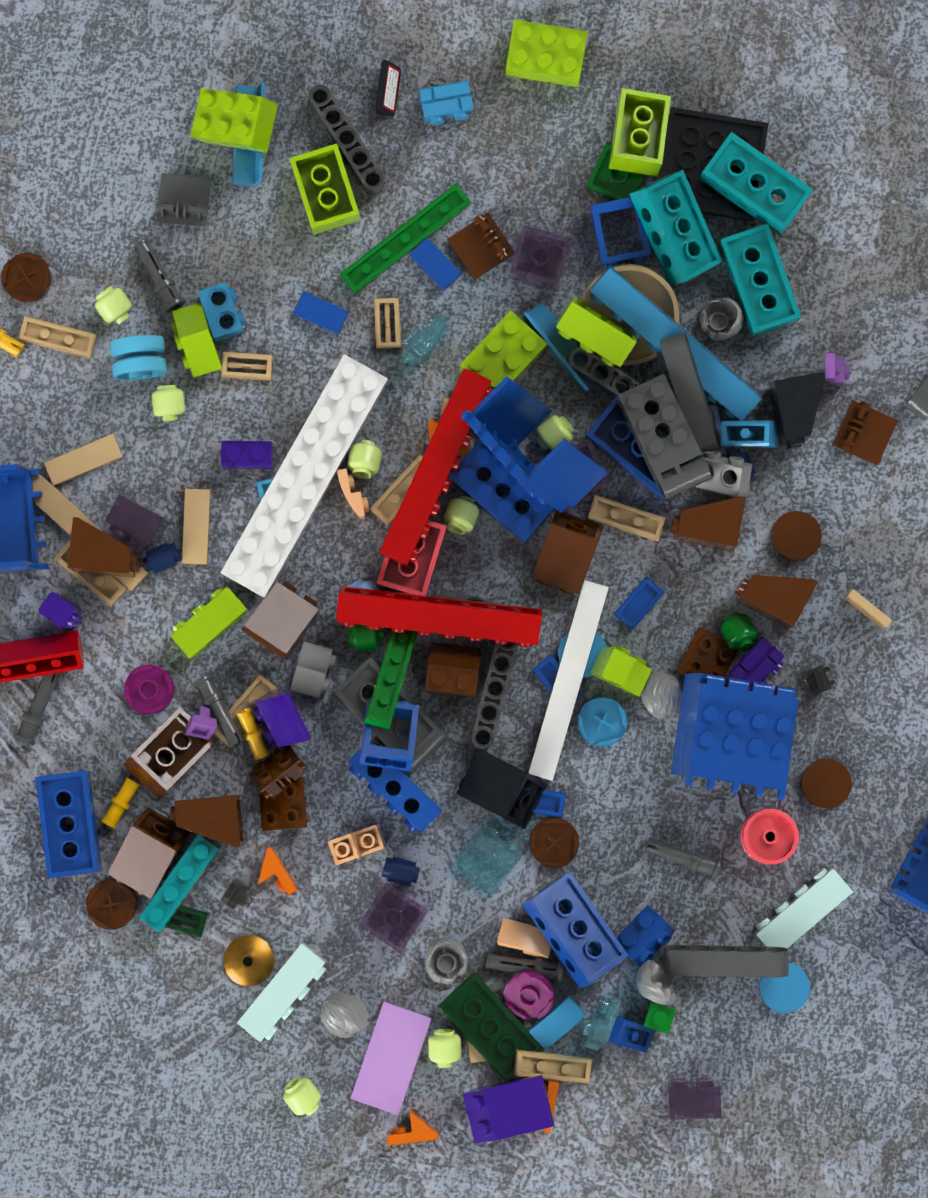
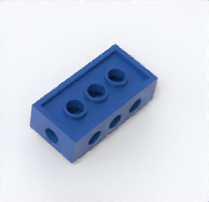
(484, 493)
(378, 786)
(52, 819)
(590, 928)

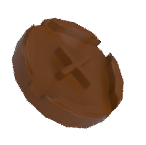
(26, 277)
(796, 535)
(826, 783)
(554, 842)
(111, 904)

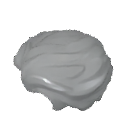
(721, 318)
(662, 695)
(446, 960)
(654, 984)
(343, 1014)

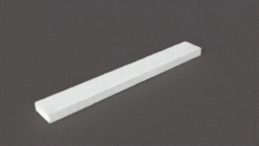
(568, 680)

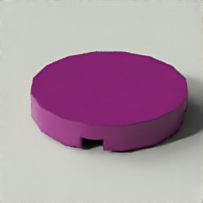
(149, 689)
(529, 995)

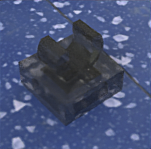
(817, 680)
(236, 894)

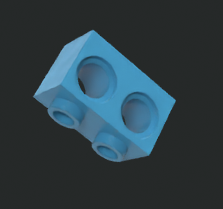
(217, 313)

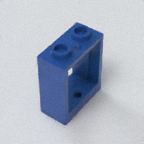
(611, 207)
(386, 756)

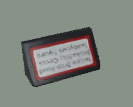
(387, 89)

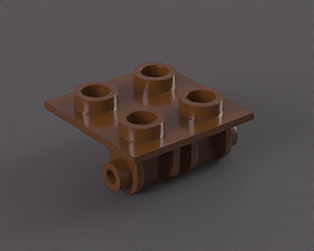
(481, 246)
(865, 432)
(707, 655)
(273, 768)
(286, 809)

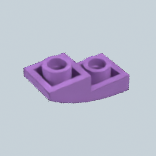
(836, 370)

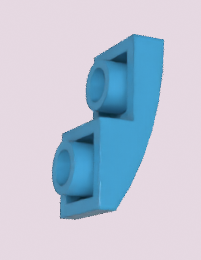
(557, 1022)

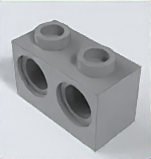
(722, 479)

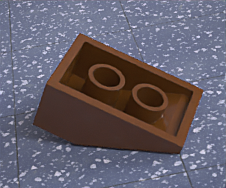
(167, 755)

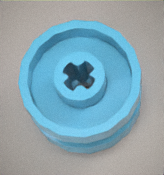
(138, 357)

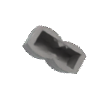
(312, 670)

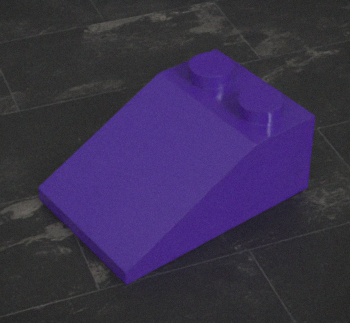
(281, 718)
(508, 1109)

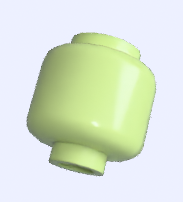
(113, 305)
(168, 402)
(554, 431)
(364, 459)
(461, 515)
(444, 1047)
(302, 1096)

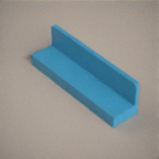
(248, 163)
(544, 325)

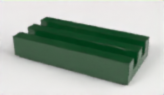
(201, 923)

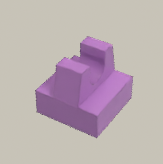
(201, 724)

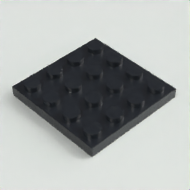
(692, 143)

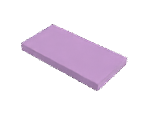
(391, 1058)

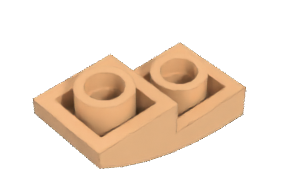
(355, 500)
(357, 844)
(523, 937)

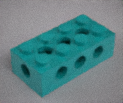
(756, 167)
(675, 228)
(770, 268)

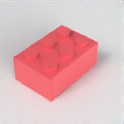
(418, 575)

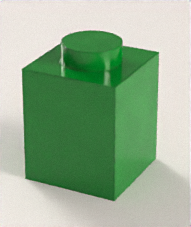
(658, 1017)

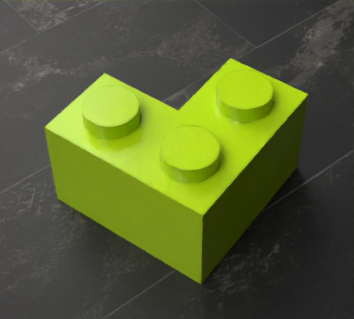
(195, 338)
(621, 670)

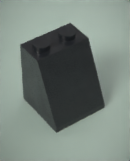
(795, 407)
(500, 788)

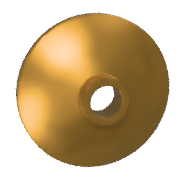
(256, 949)

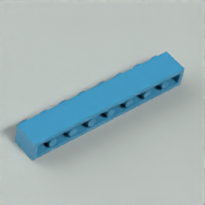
(654, 324)

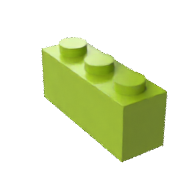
(208, 622)

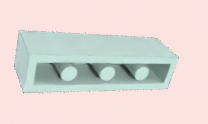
(804, 910)
(281, 992)

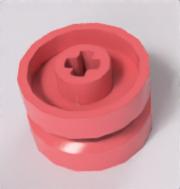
(784, 838)

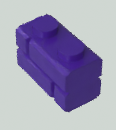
(247, 454)
(61, 612)
(758, 662)

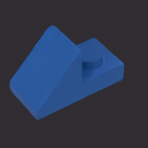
(631, 1034)

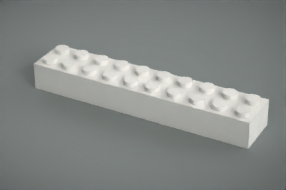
(304, 476)

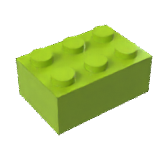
(546, 53)
(234, 120)
(639, 132)
(325, 189)
(595, 332)
(505, 351)

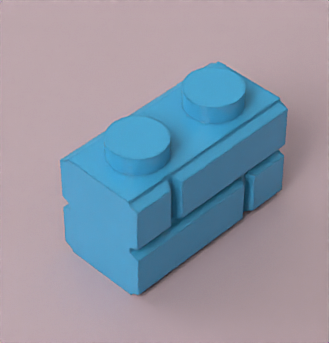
(446, 102)
(750, 434)

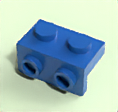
(645, 936)

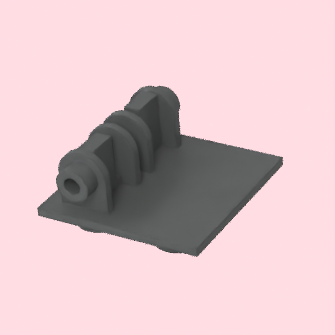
(183, 199)

